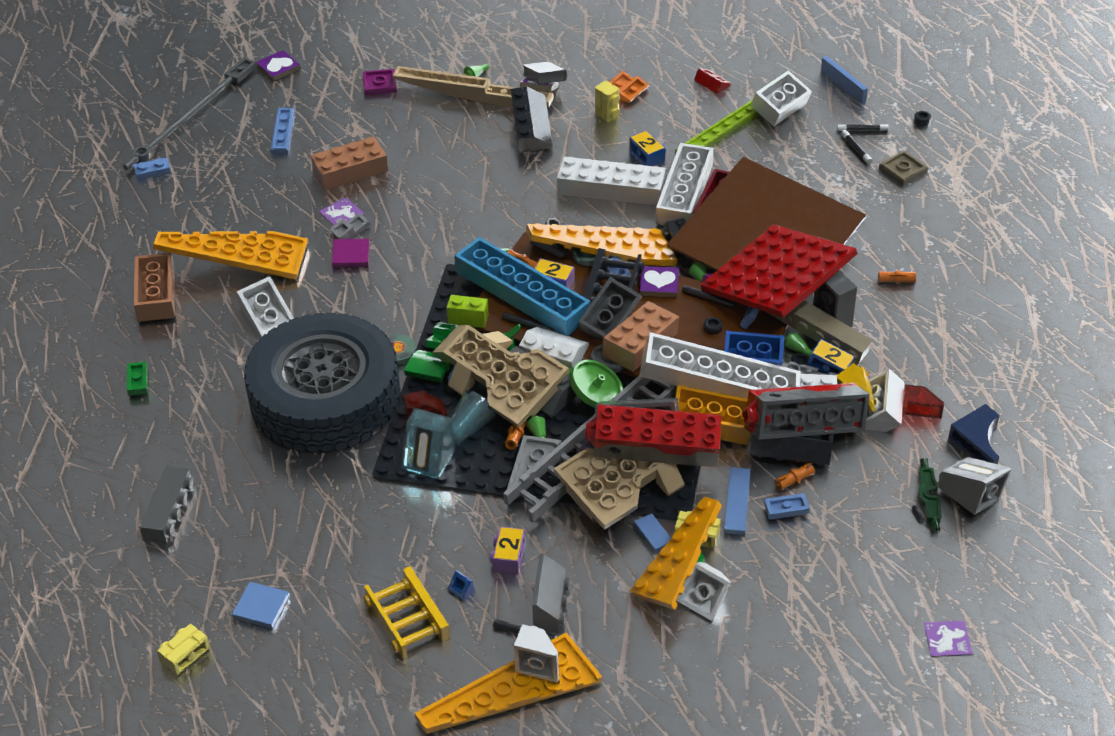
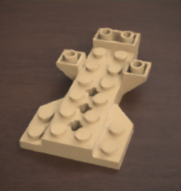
(483, 355)
(612, 498)

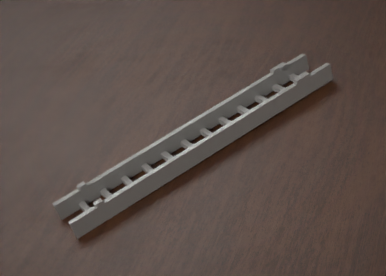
(554, 493)

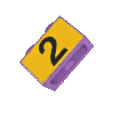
(559, 272)
(508, 550)

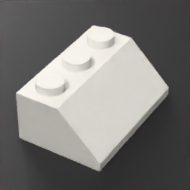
(558, 346)
(888, 401)

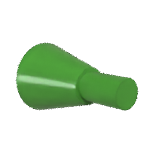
(475, 70)
(697, 271)
(796, 343)
(537, 426)

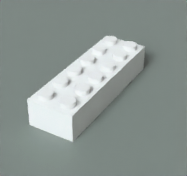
(611, 181)
(684, 183)

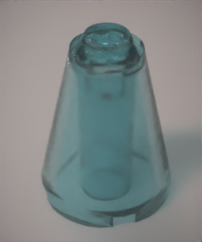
(470, 416)

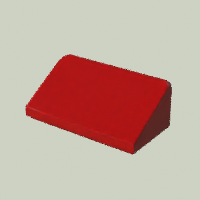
(711, 80)

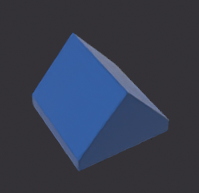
(461, 585)

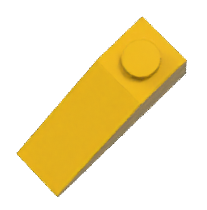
(858, 376)

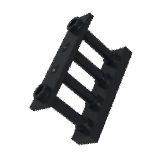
(597, 273)

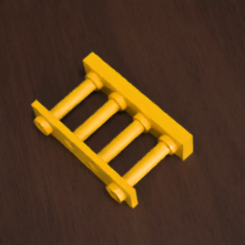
(420, 597)

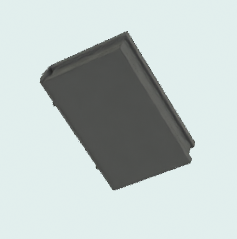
(544, 73)

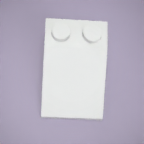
(263, 305)

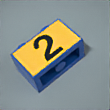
(647, 148)
(829, 358)

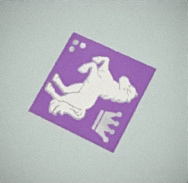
(341, 210)
(948, 638)

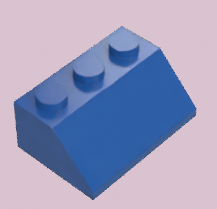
(756, 346)

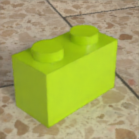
(467, 311)

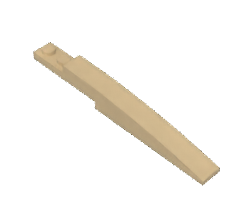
(461, 86)

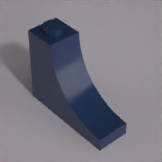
(973, 431)

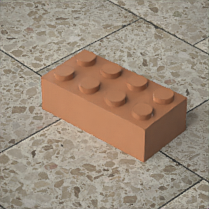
(349, 163)
(154, 287)
(627, 340)

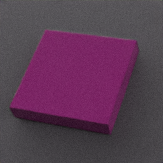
(379, 82)
(350, 253)

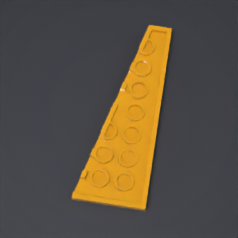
(508, 689)

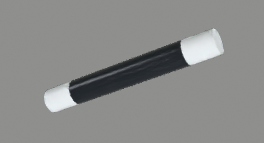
(873, 127)
(856, 147)

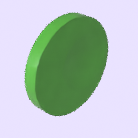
(594, 382)

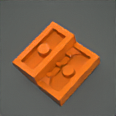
(629, 87)

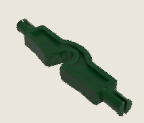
(931, 503)

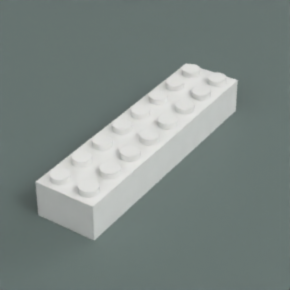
(710, 369)

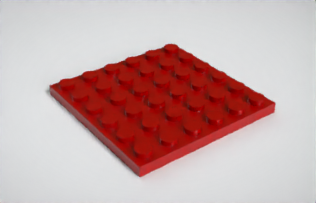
(778, 270)

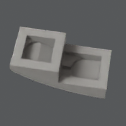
(348, 229)

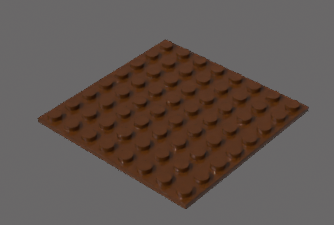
(751, 202)

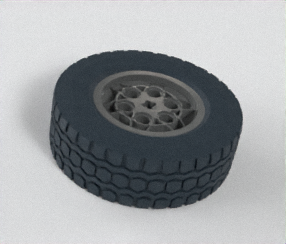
(322, 382)

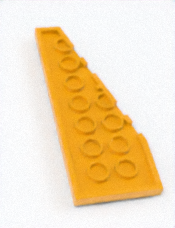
(619, 241)
(266, 253)

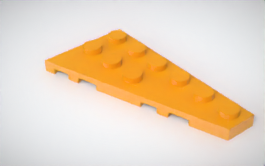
(675, 562)

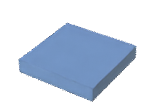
(260, 605)

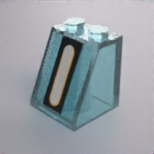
(427, 443)

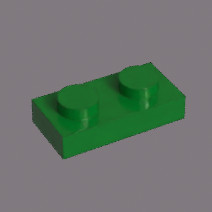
(137, 378)

